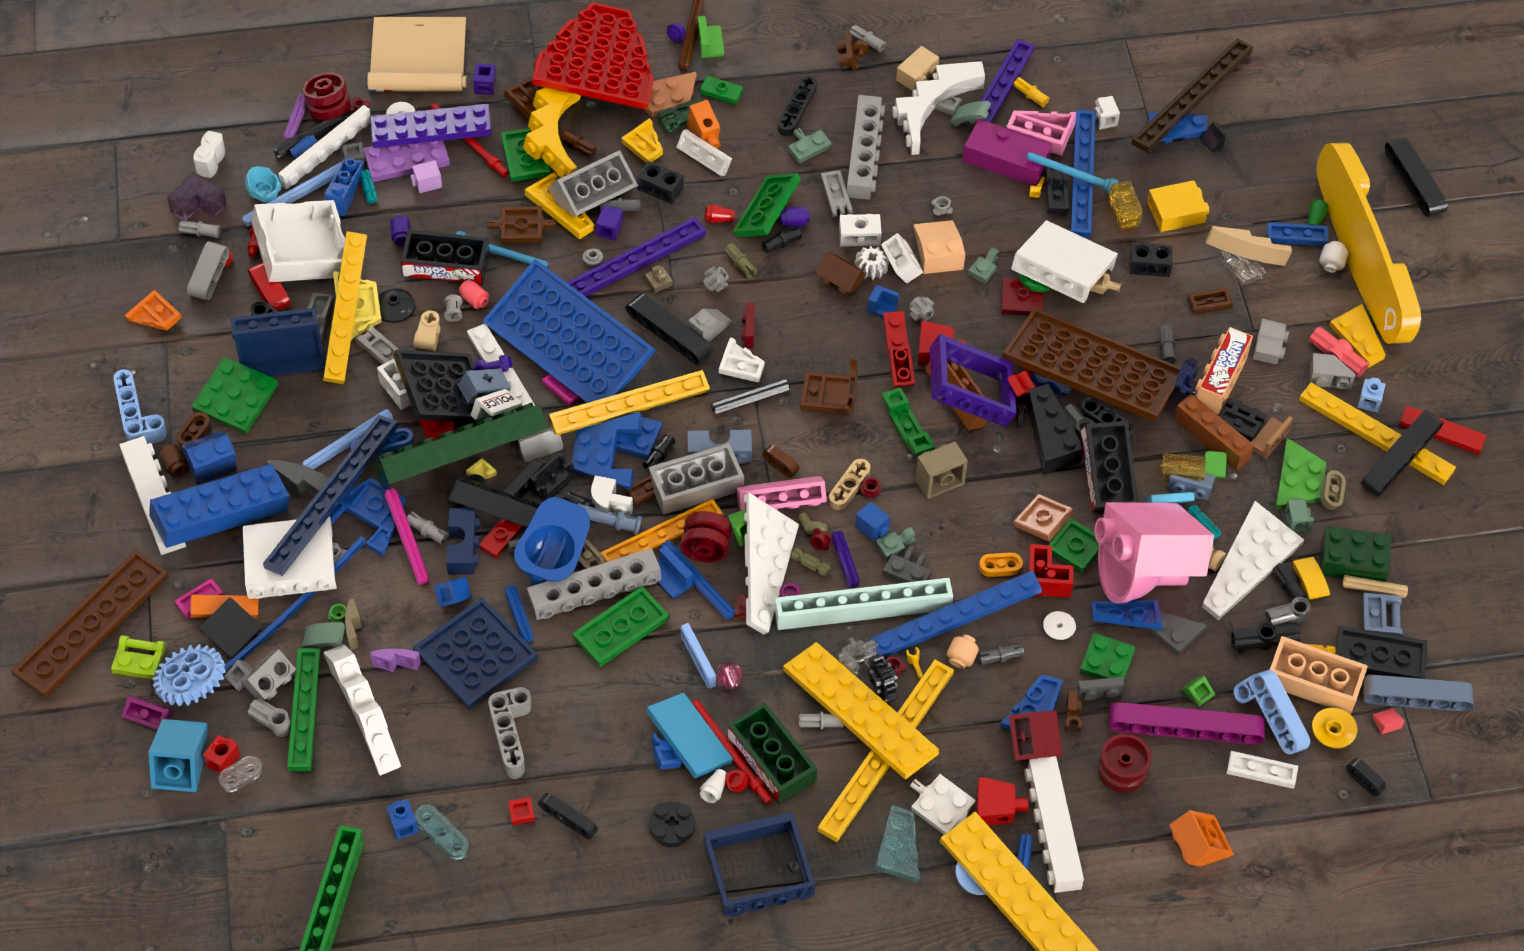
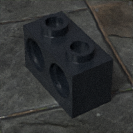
(660, 182)
(1151, 259)

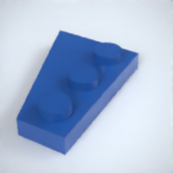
(1189, 127)
(1133, 613)
(1039, 698)

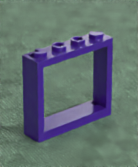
(977, 360)

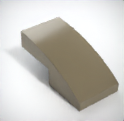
(352, 622)

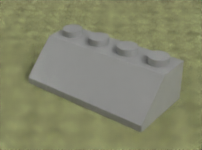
(593, 184)
(696, 478)

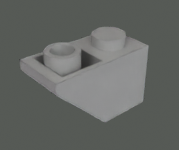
(1330, 372)

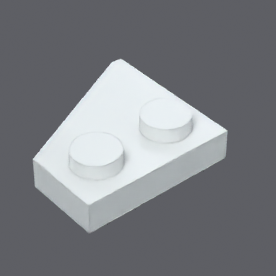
(741, 363)

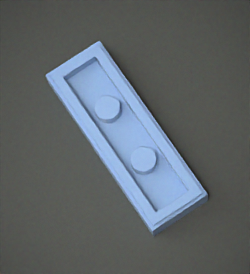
(698, 656)

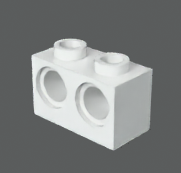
(902, 258)

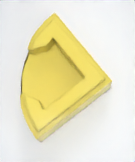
(482, 468)

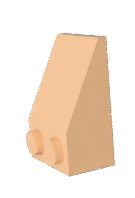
(939, 246)

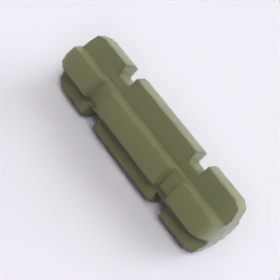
(810, 561)

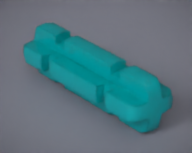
(368, 186)
(1204, 520)

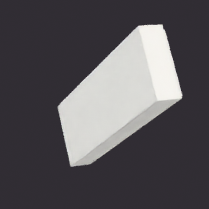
(704, 152)
(1262, 769)

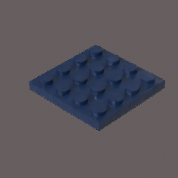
(475, 653)

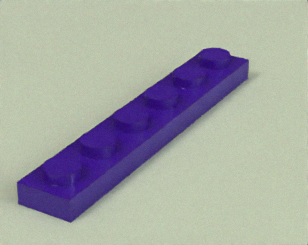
(1005, 77)

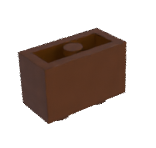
(841, 273)

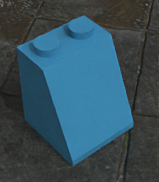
(177, 755)

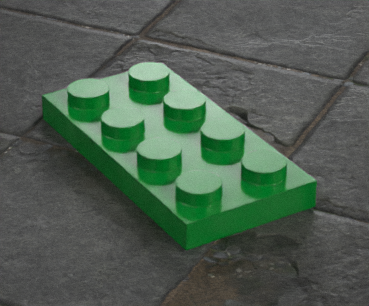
(766, 205)
(620, 626)

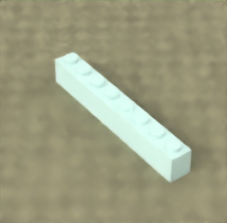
(862, 603)

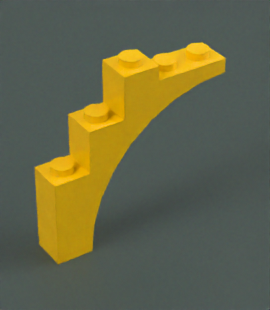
(544, 138)

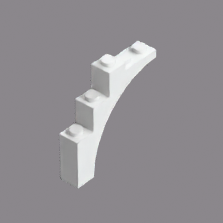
(945, 83)
(365, 709)

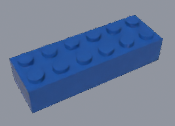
(218, 505)

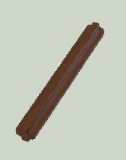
(690, 34)

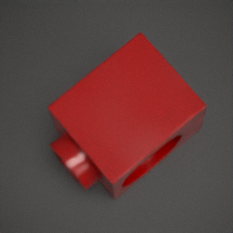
(220, 762)

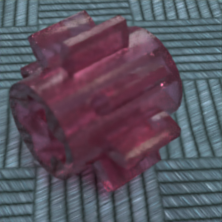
(729, 675)

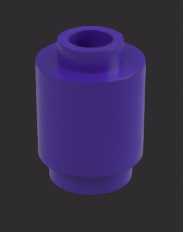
(795, 216)
(399, 228)

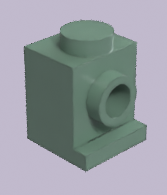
(1298, 516)

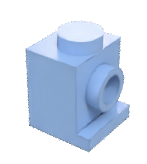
(1373, 391)

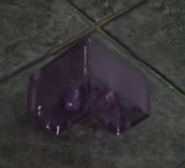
(196, 194)

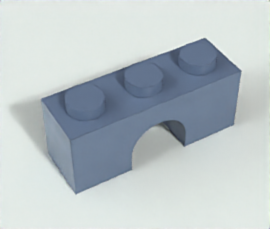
(739, 441)

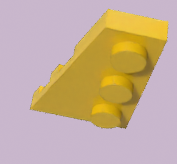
(1358, 331)

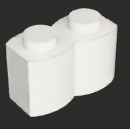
(209, 154)

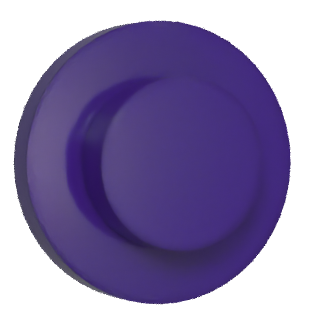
(675, 32)

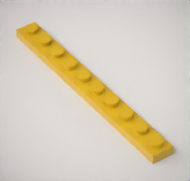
(874, 767)

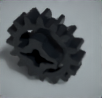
(882, 677)

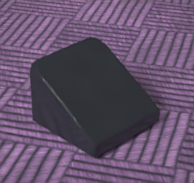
(1214, 137)

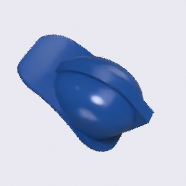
(553, 541)

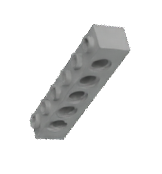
(864, 146)
(601, 575)

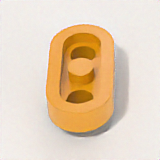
(1000, 563)

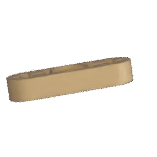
(849, 493)

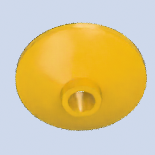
(1336, 720)

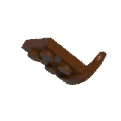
(830, 391)

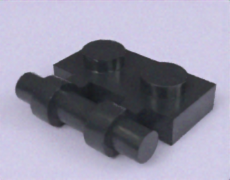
(1243, 424)

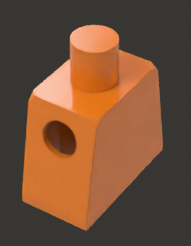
(704, 123)

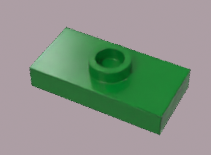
(721, 90)

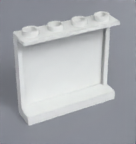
(1063, 261)
(309, 572)

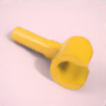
(1035, 191)
(914, 659)

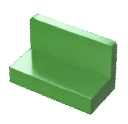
(710, 39)

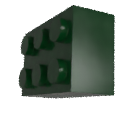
(1355, 553)

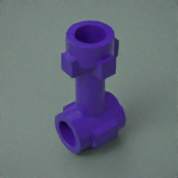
(504, 362)

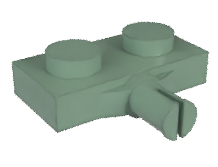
(808, 145)

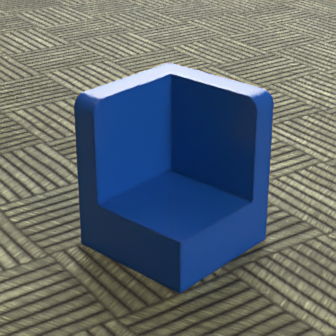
(882, 301)
(452, 591)

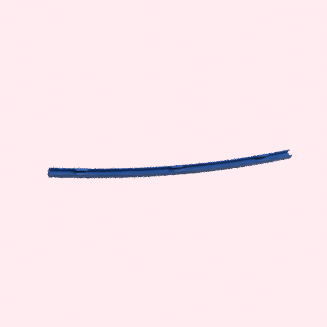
(291, 610)

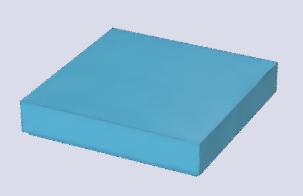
(1170, 498)

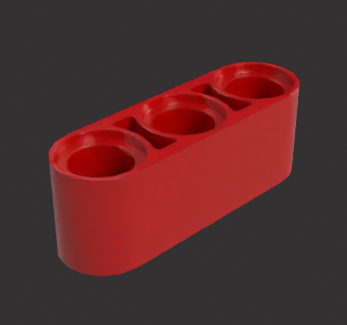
(270, 292)

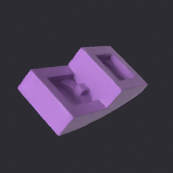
(389, 658)

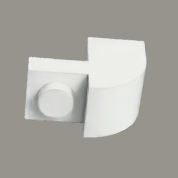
(605, 497)

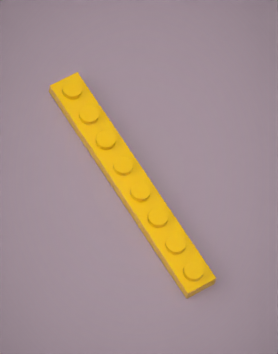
(345, 308)
(628, 402)
(1372, 430)

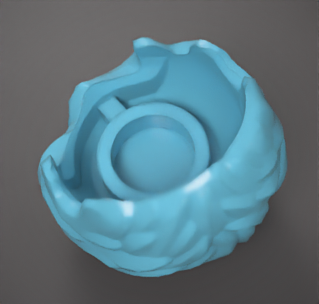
(262, 184)

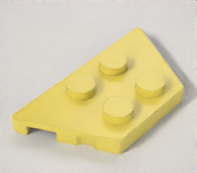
(367, 306)

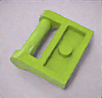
(136, 663)

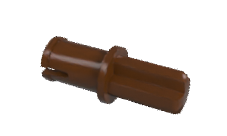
(578, 142)

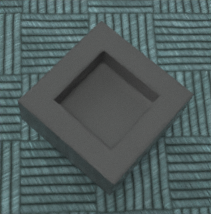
(354, 151)

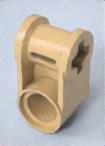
(428, 331)

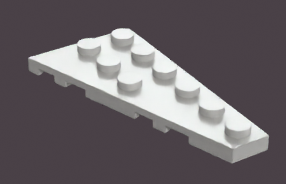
(1254, 554)
(767, 555)

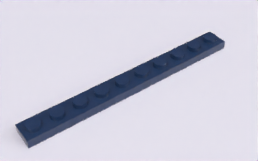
(330, 495)

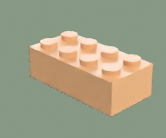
(1318, 674)

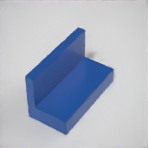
(674, 574)

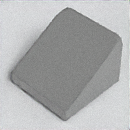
(237, 673)

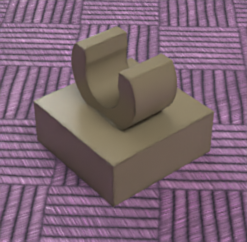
(658, 279)

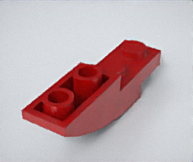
(898, 349)

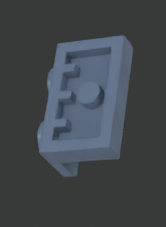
(1199, 487)

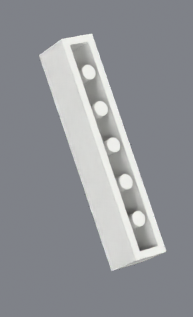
(146, 480)
(1055, 825)

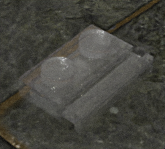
(1243, 269)

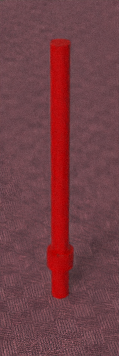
(492, 161)
(755, 783)

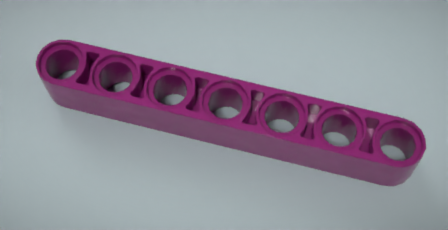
(1186, 723)

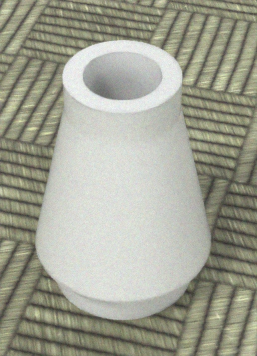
(713, 787)

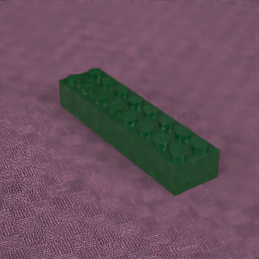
(453, 447)

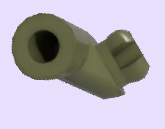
(809, 525)

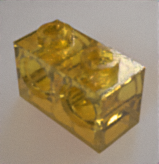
(1125, 205)

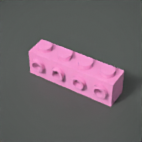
(786, 493)

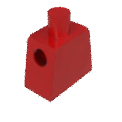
(928, 334)
(998, 802)

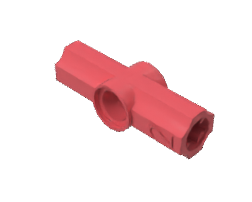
(1339, 348)

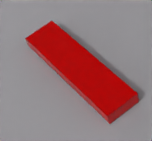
(1450, 432)

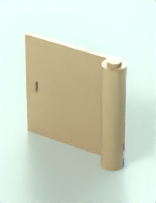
(418, 54)

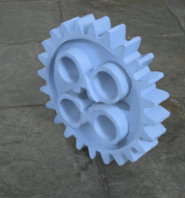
(189, 675)

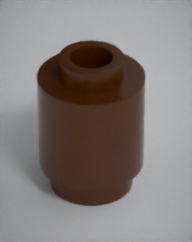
(173, 459)

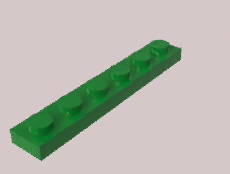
(304, 709)

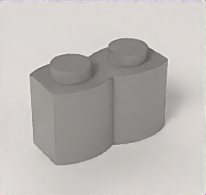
(1270, 341)

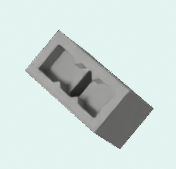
(265, 671)

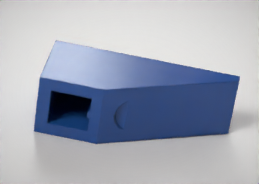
(344, 185)

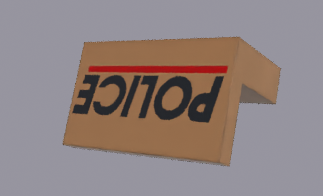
(1271, 436)

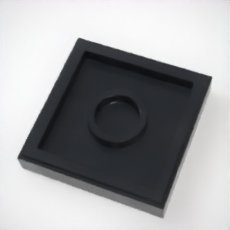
(230, 627)

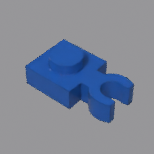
(664, 754)

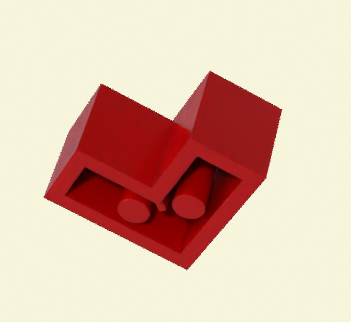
(1053, 578)

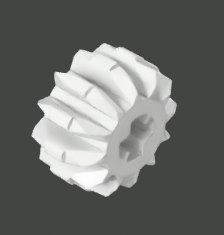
(872, 261)

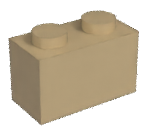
(917, 68)

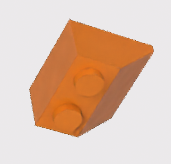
(1200, 838)

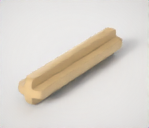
(1374, 586)

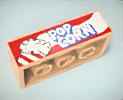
(1224, 369)

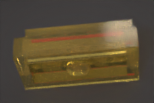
(1183, 466)

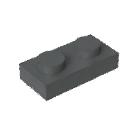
(1100, 688)

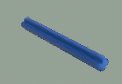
(703, 585)

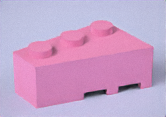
(1045, 126)

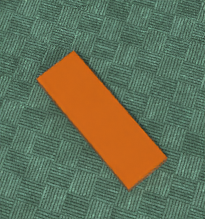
(205, 605)

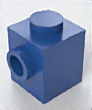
(872, 522)
(402, 819)

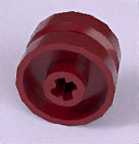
(326, 96)
(706, 537)
(1124, 763)

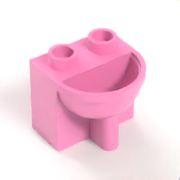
(1149, 548)

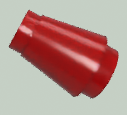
(718, 214)

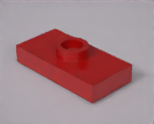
(496, 540)

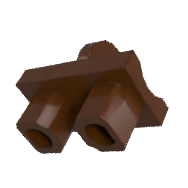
(853, 49)

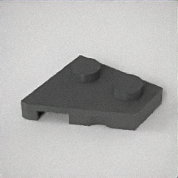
(1177, 632)

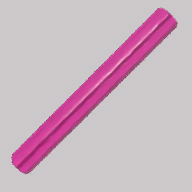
(407, 536)

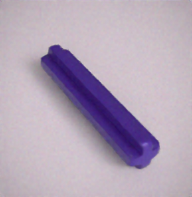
(845, 559)

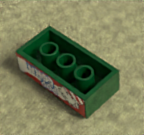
(772, 752)

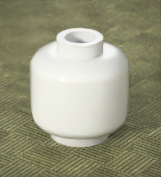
(1334, 256)

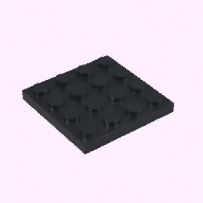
(433, 384)

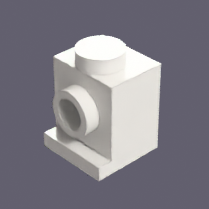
(1106, 112)

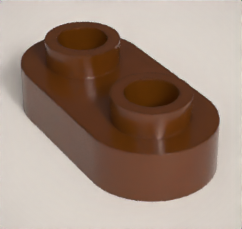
(190, 429)

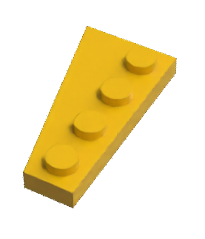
(541, 196)

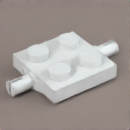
(942, 804)

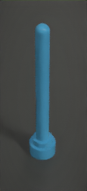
(1106, 184)
(510, 254)

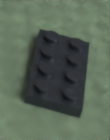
(1383, 652)

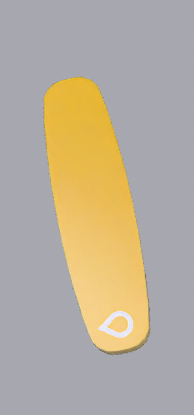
(1381, 283)

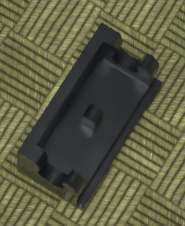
(552, 477)

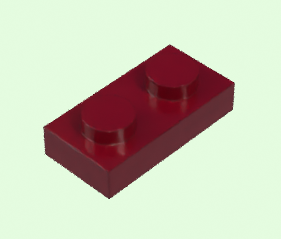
(747, 332)

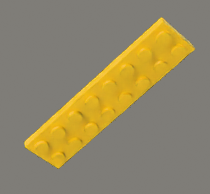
(861, 710)
(1013, 888)

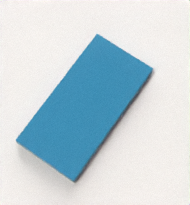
(689, 735)

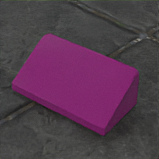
(145, 712)

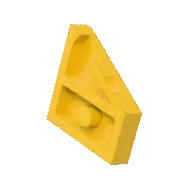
(644, 142)

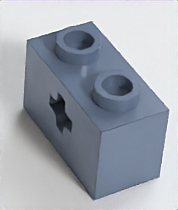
(481, 383)

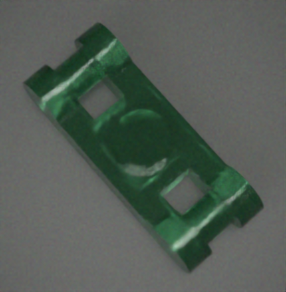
(679, 113)

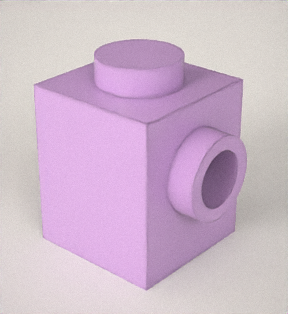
(426, 176)

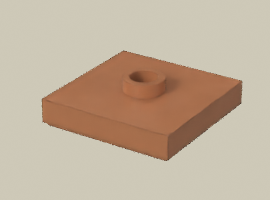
(1043, 517)

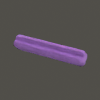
(295, 118)

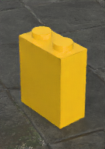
(1177, 206)

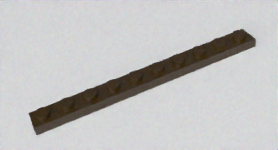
(1191, 95)

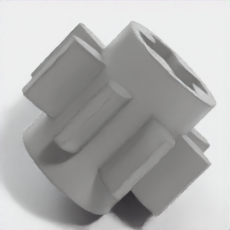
(715, 278)
(921, 309)

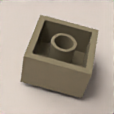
(941, 470)

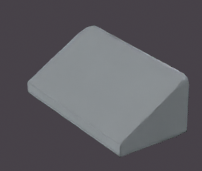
(539, 445)

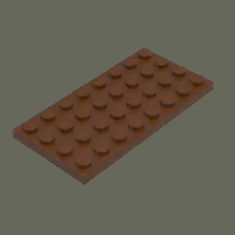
(1093, 364)

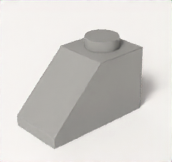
(709, 323)

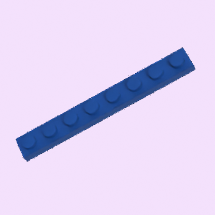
(1084, 161)
(957, 614)

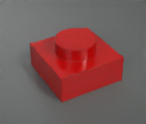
(521, 811)

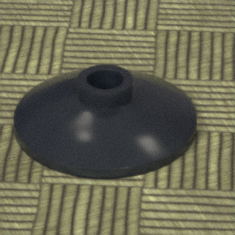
(398, 310)

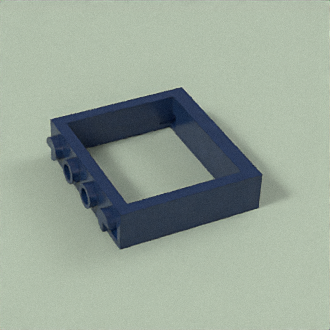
(751, 831)

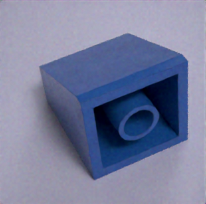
(210, 457)

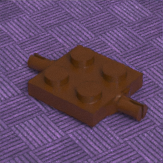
(521, 224)

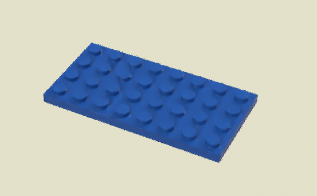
(568, 335)

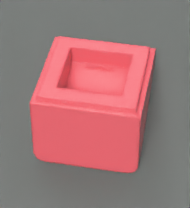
(1388, 721)

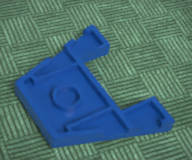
(596, 449)
(370, 505)

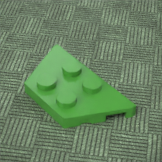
(1300, 475)

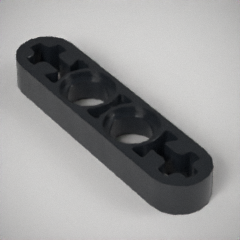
(794, 104)

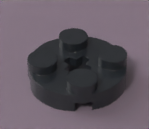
(671, 811)

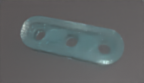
(438, 824)

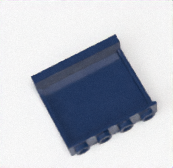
(279, 342)

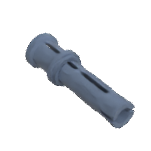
(618, 520)

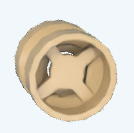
(1216, 559)

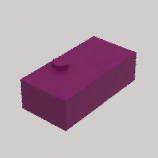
(1005, 152)

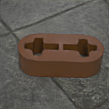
(780, 461)

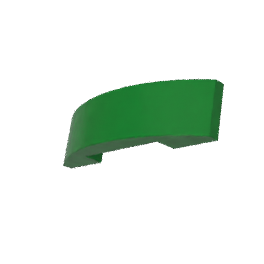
(906, 423)

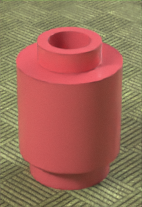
(474, 294)

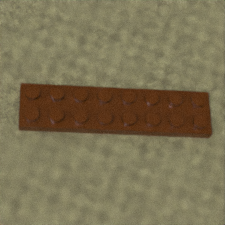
(90, 623)

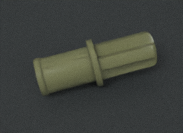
(740, 260)

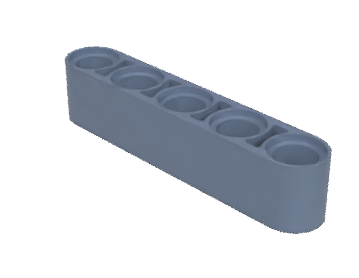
(1418, 693)

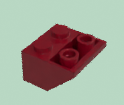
(1035, 735)

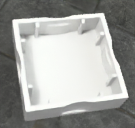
(299, 240)

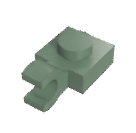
(984, 268)
(895, 544)

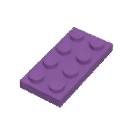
(398, 160)

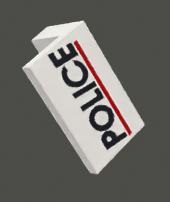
(494, 404)

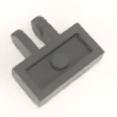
(906, 571)

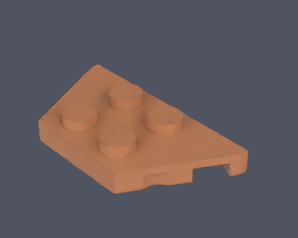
(671, 92)

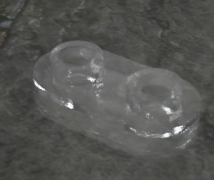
(240, 773)

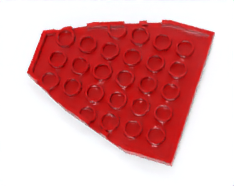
(598, 58)

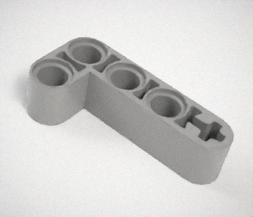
(509, 735)

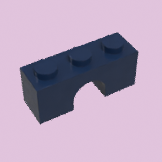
(462, 556)

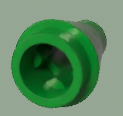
(1317, 212)

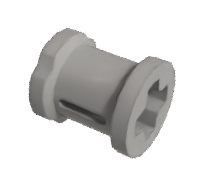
(452, 308)

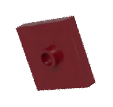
(1018, 299)

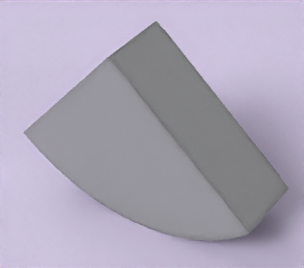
(949, 106)

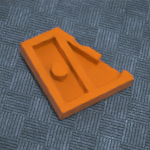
(154, 312)

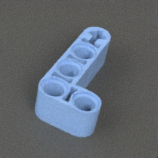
(135, 425)
(1276, 708)

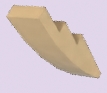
(1247, 246)

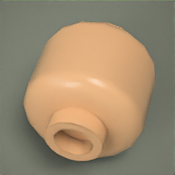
(962, 651)

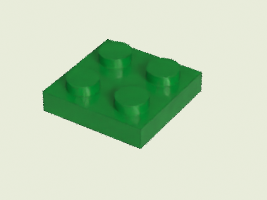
(1075, 545)
(1107, 658)

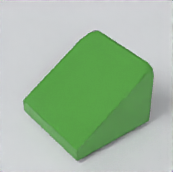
(1216, 463)
(1199, 690)

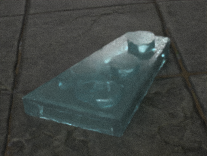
(898, 846)

